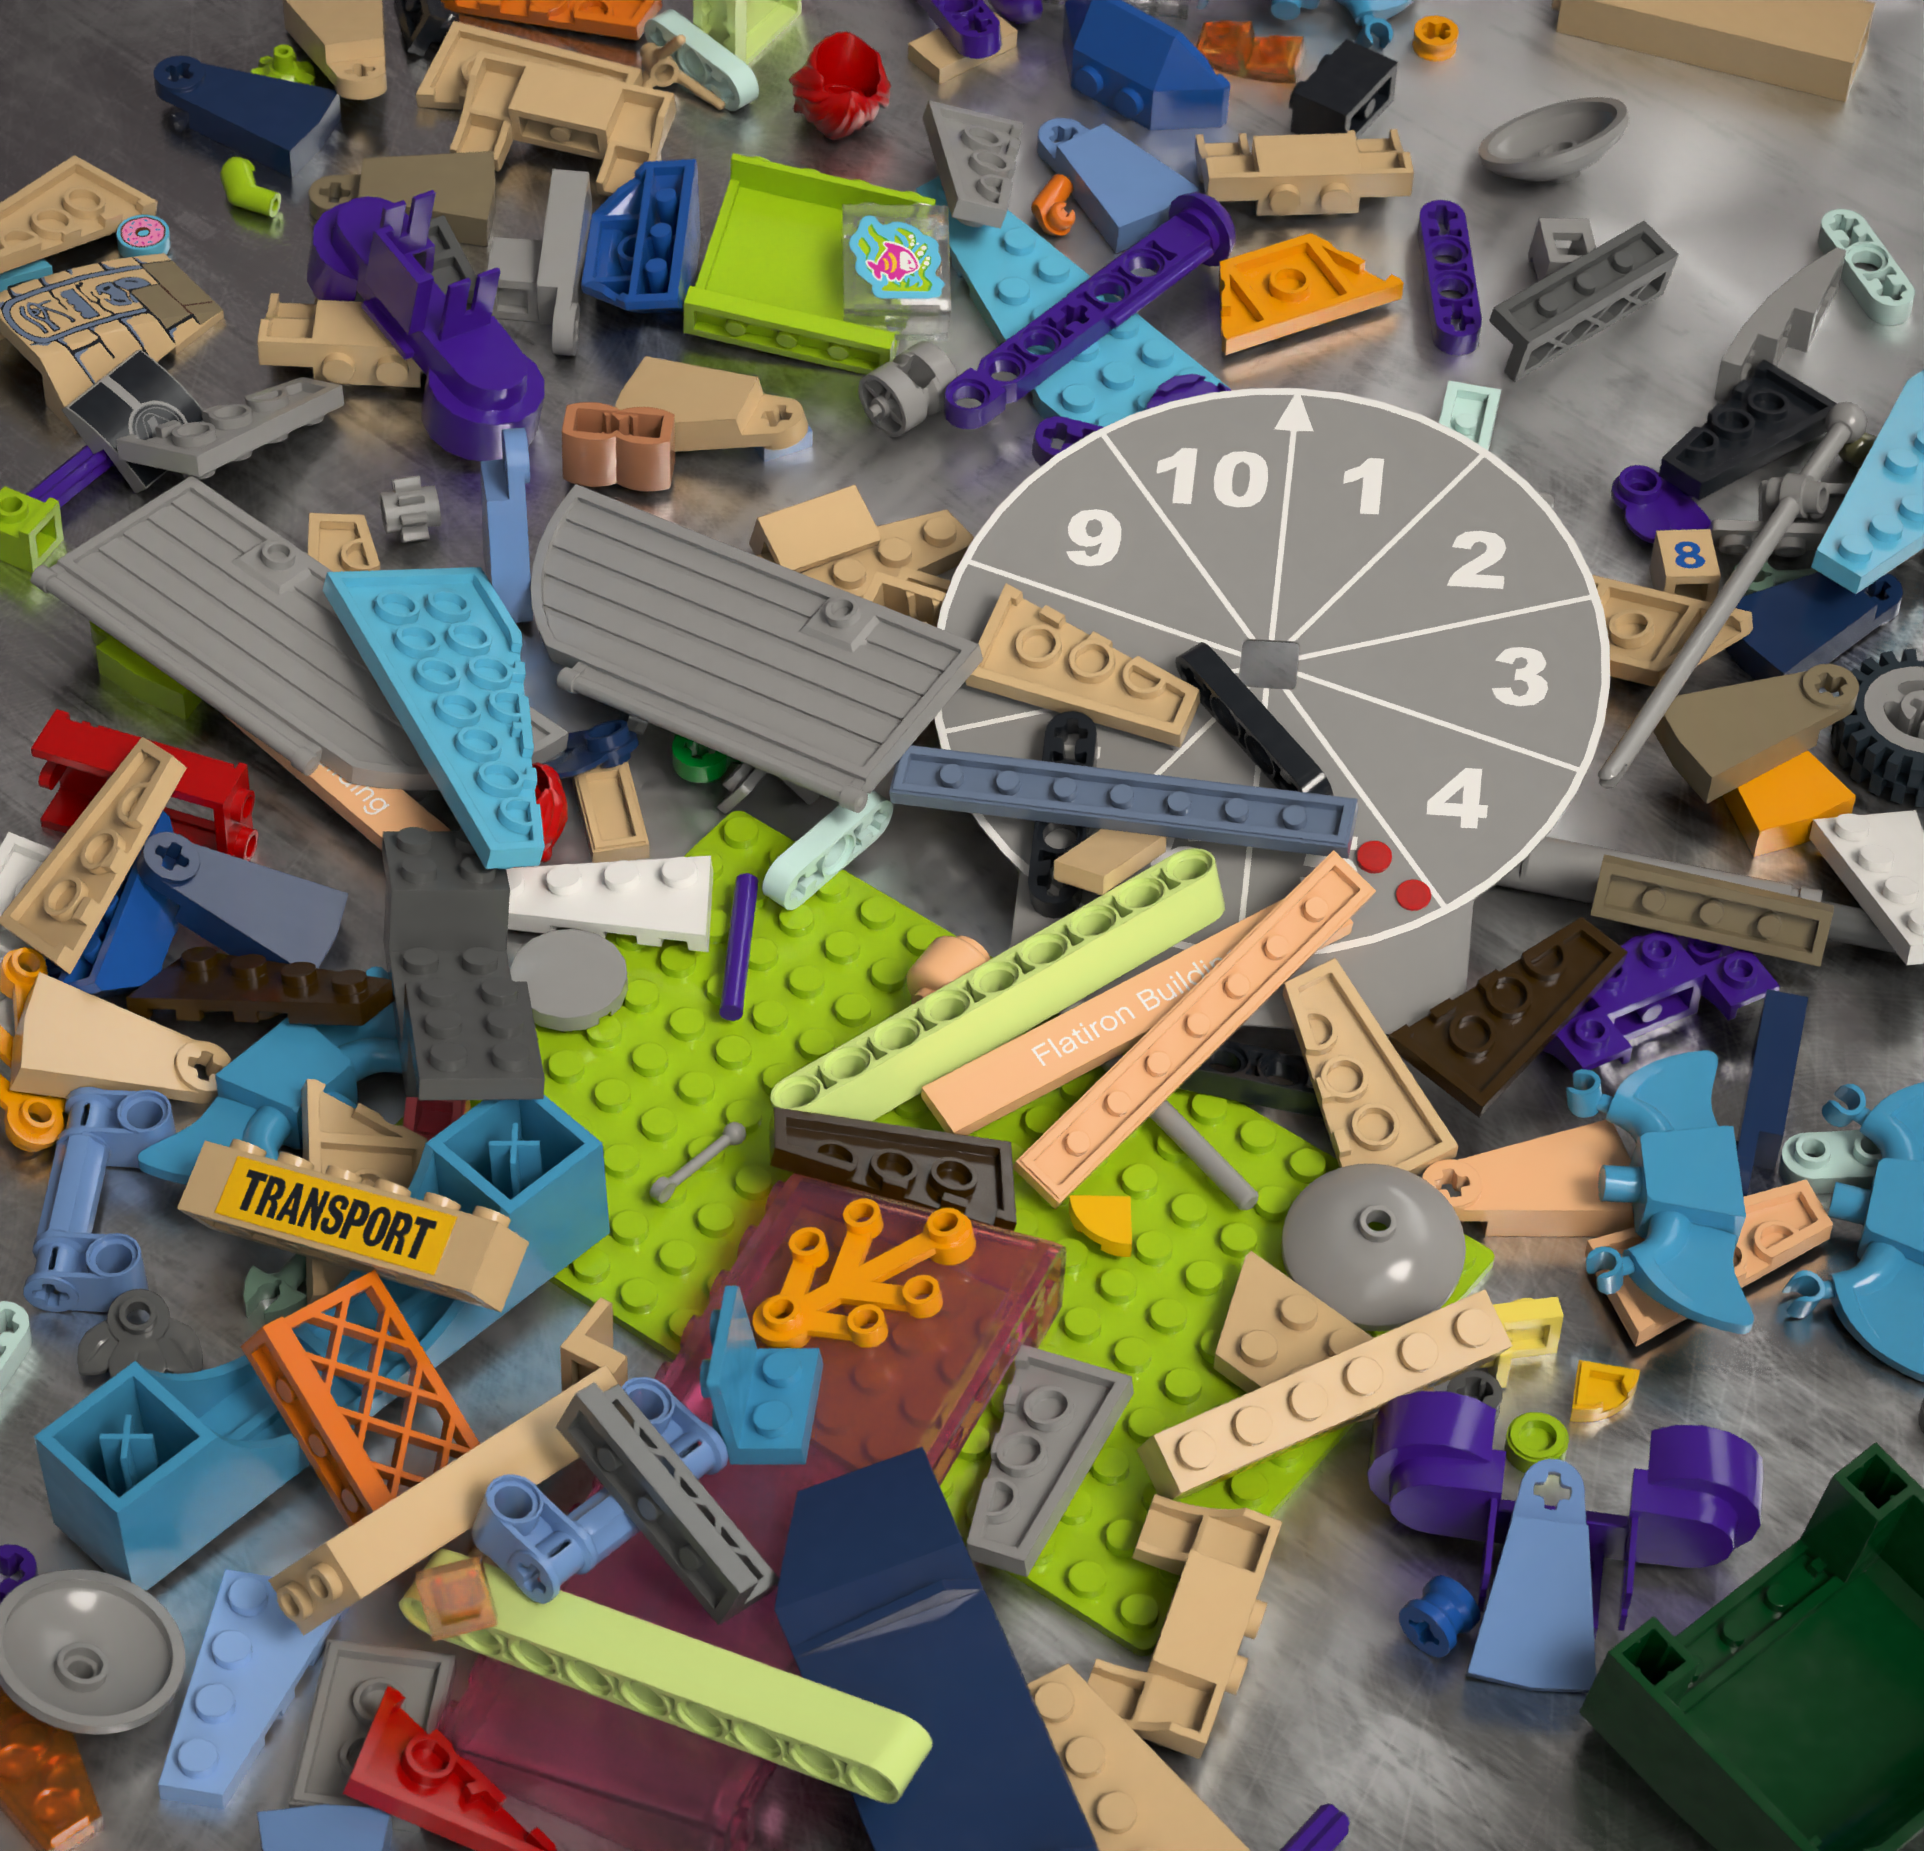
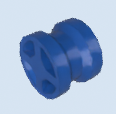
(1439, 1616)

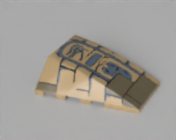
(99, 314)

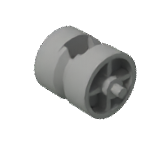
(907, 389)

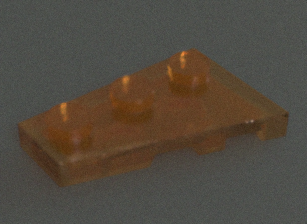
(44, 1782)

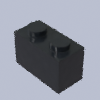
(1344, 92)

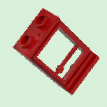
(88, 755)

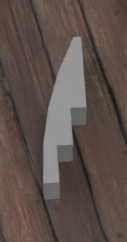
(1783, 320)

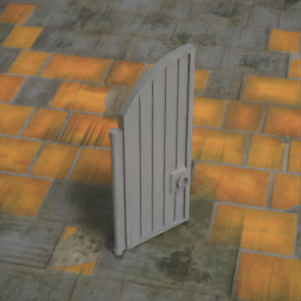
(248, 633)
(737, 648)

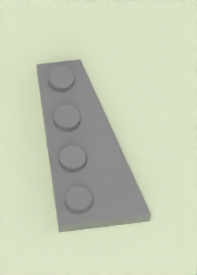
(974, 161)
(233, 429)

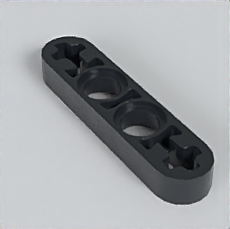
(1250, 722)
(1042, 854)
(1250, 1079)

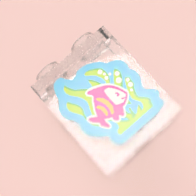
(897, 269)

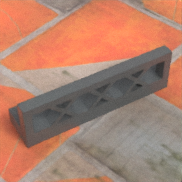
(1584, 298)
(666, 1501)

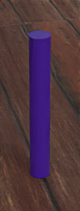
(738, 947)

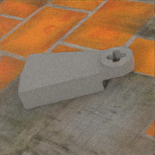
(564, 257)

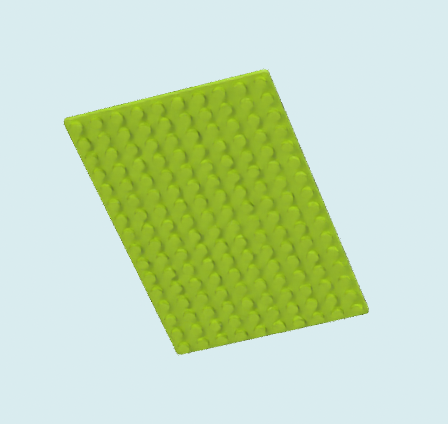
(674, 1073)

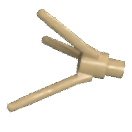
(663, 71)

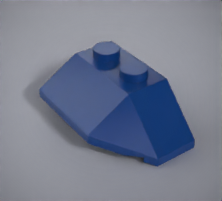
(1141, 67)
(646, 240)
(130, 937)

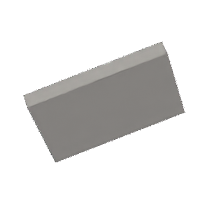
(345, 1703)

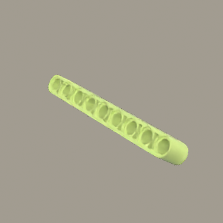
(1010, 992)
(695, 1686)

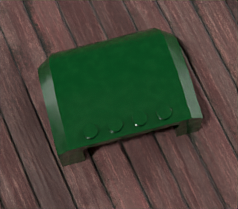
(1798, 1693)

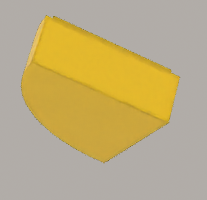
(1104, 1221)
(1601, 1390)

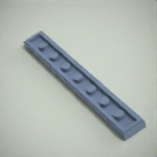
(1125, 801)

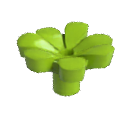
(285, 66)

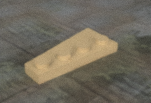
(65, 211)
(1055, 666)
(1360, 1080)
(1118, 1779)

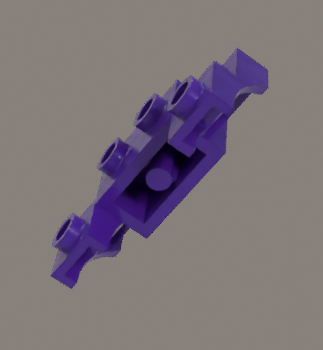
(1655, 988)

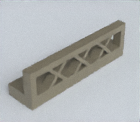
(1712, 910)

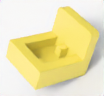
(1532, 1329)

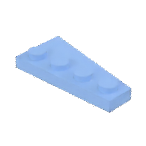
(237, 1690)

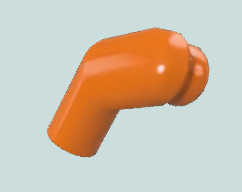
(1050, 205)

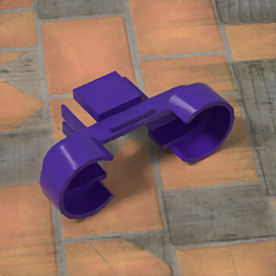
(471, 363)
(1686, 1511)

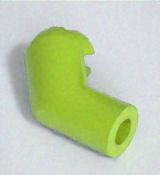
(242, 189)

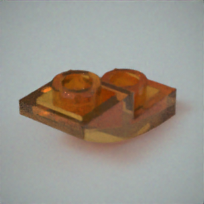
(1237, 52)

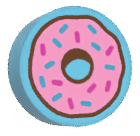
(143, 236)

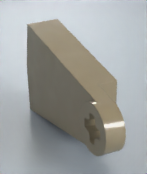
(461, 183)
(1749, 728)

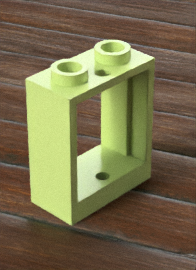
(745, 25)

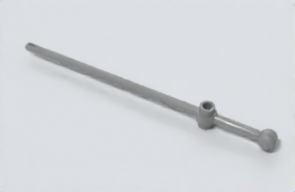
(1789, 498)

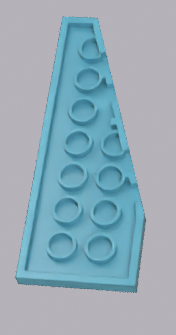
(1020, 277)

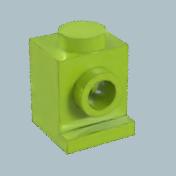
(28, 529)

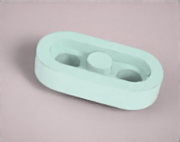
(1840, 1158)

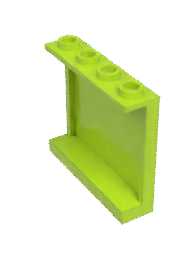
(779, 267)

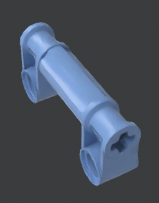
(83, 1265)
(537, 1540)

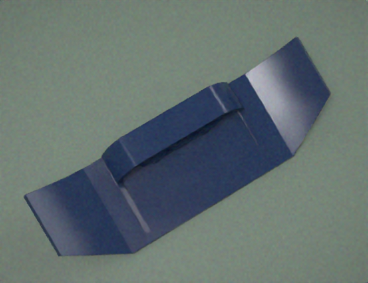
(896, 1615)

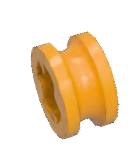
(1435, 38)

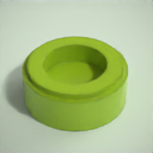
(1534, 1439)

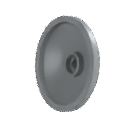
(1555, 140)
(1370, 1274)
(94, 1630)

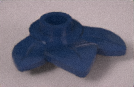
(600, 746)

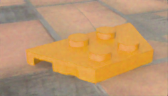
(1293, 290)

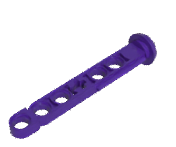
(1194, 235)

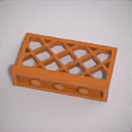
(324, 1426)

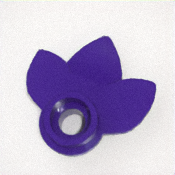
(1654, 503)

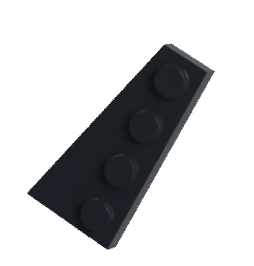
(1752, 429)

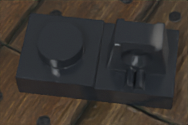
(424, 23)

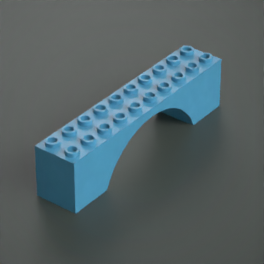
(176, 1459)

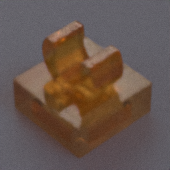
(456, 1598)

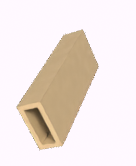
(1777, 42)
(425, 1515)

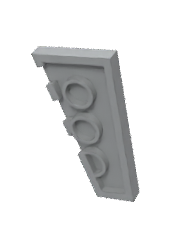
(1047, 1442)

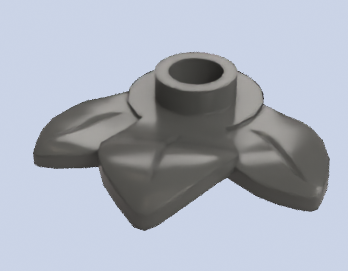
(157, 1344)

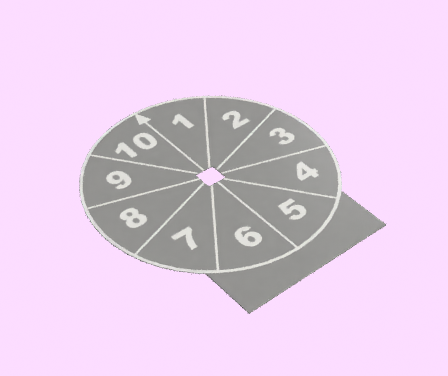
(1435, 623)

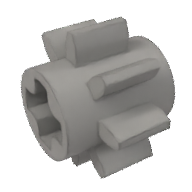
(410, 509)

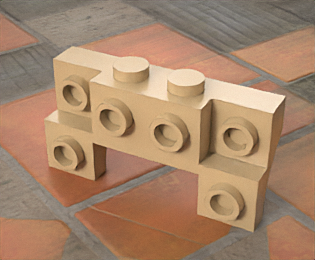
(563, 112)
(1304, 171)
(335, 341)
(1213, 1606)

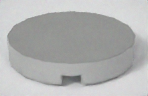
(571, 978)

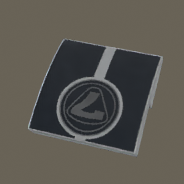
(128, 402)

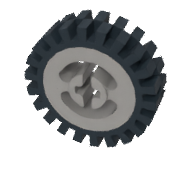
(1886, 727)

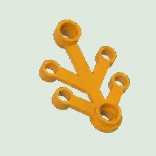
(21, 1106)
(796, 1315)

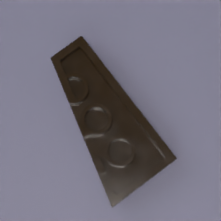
(261, 990)
(1504, 1022)
(899, 1163)

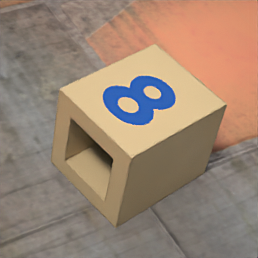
(1685, 564)

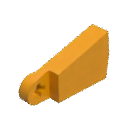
(1781, 804)

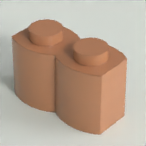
(618, 446)

